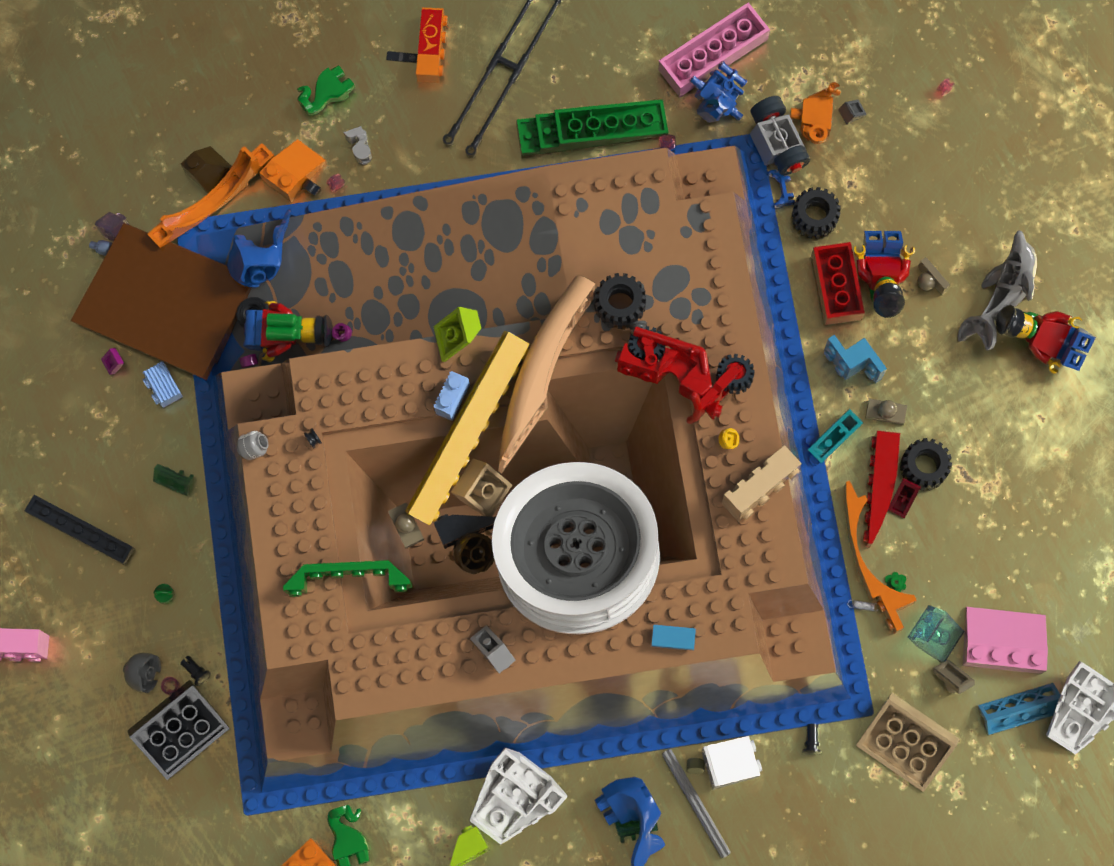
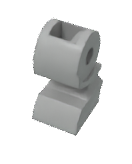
(361, 148)

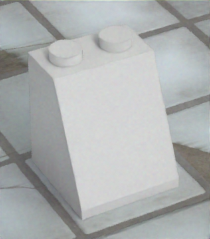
(731, 762)

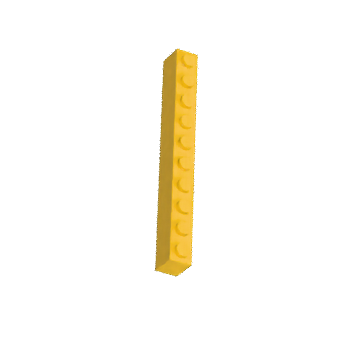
(467, 428)

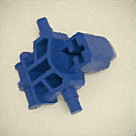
(719, 94)

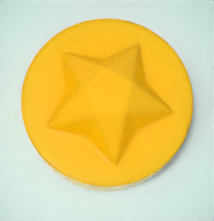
(728, 438)

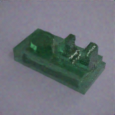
(172, 479)
(630, 829)

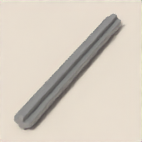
(696, 803)

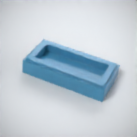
(673, 637)

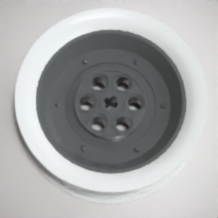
(582, 499)

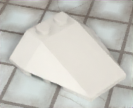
(1083, 708)
(514, 796)

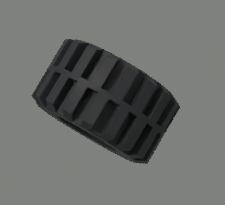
(819, 199)
(623, 285)
(929, 449)

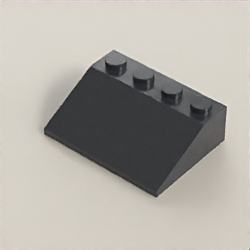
(178, 729)

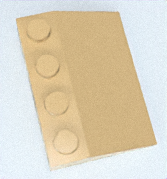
(907, 742)

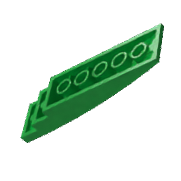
(591, 127)

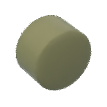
(695, 766)

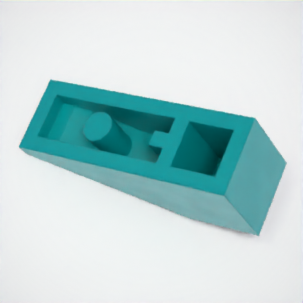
(835, 435)

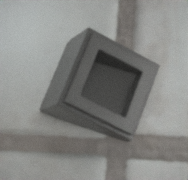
(852, 111)

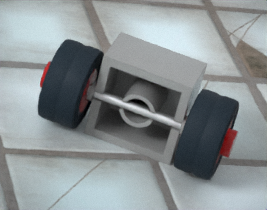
(777, 137)

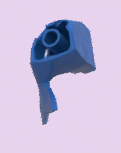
(255, 264)
(633, 802)

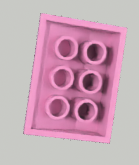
(1005, 640)

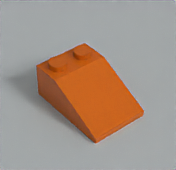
(291, 169)

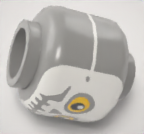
(252, 445)

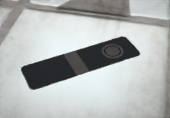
(400, 56)

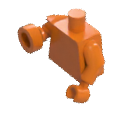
(816, 114)

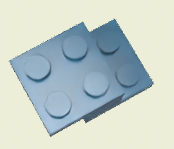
(854, 359)

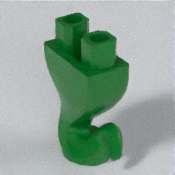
(327, 90)
(347, 839)

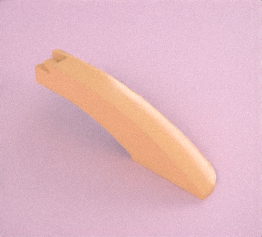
(531, 387)

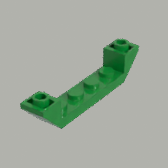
(298, 582)

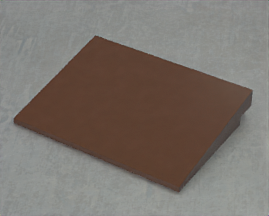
(163, 302)

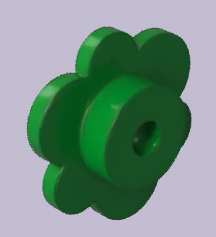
(901, 579)

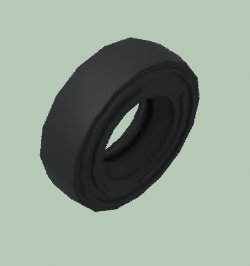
(248, 304)

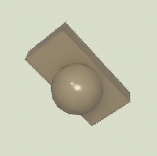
(931, 277)
(886, 411)
(406, 526)
(953, 677)

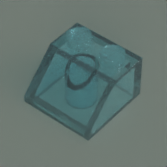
(936, 633)

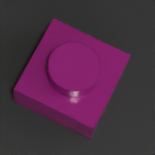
(112, 361)

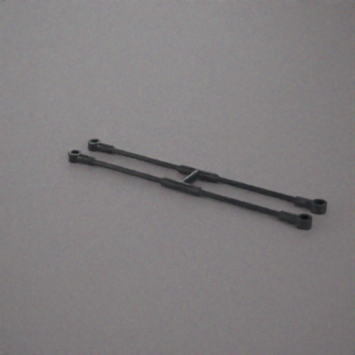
(497, 58)

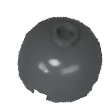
(141, 671)

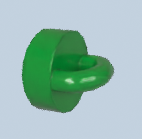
(164, 593)

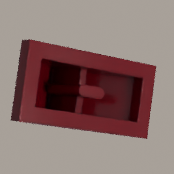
(904, 498)

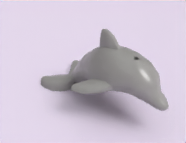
(1013, 283)

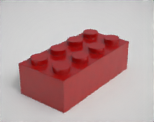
(837, 283)

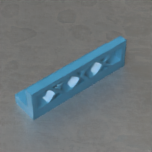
(1022, 712)

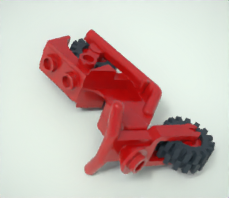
(690, 367)

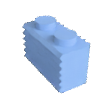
(162, 384)
(451, 395)

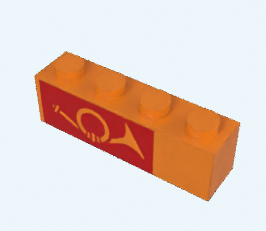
(430, 45)

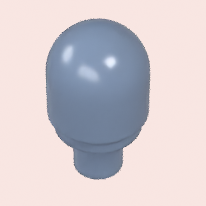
(101, 247)

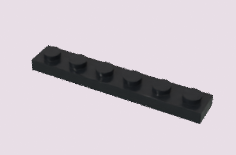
(79, 529)

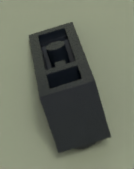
(454, 526)

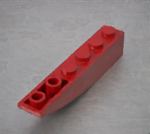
(882, 481)

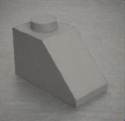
(493, 649)

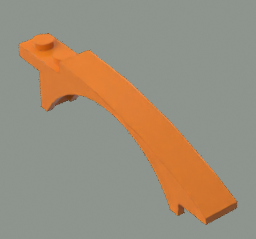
(244, 169)
(888, 599)

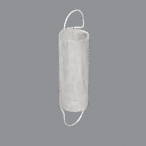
(863, 605)

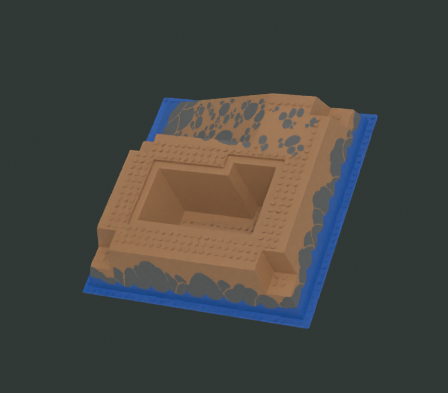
(384, 686)

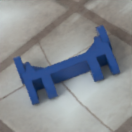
(783, 201)

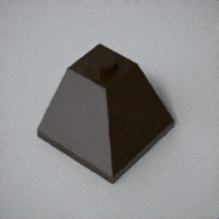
(206, 168)

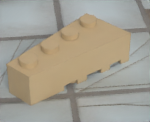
(761, 484)

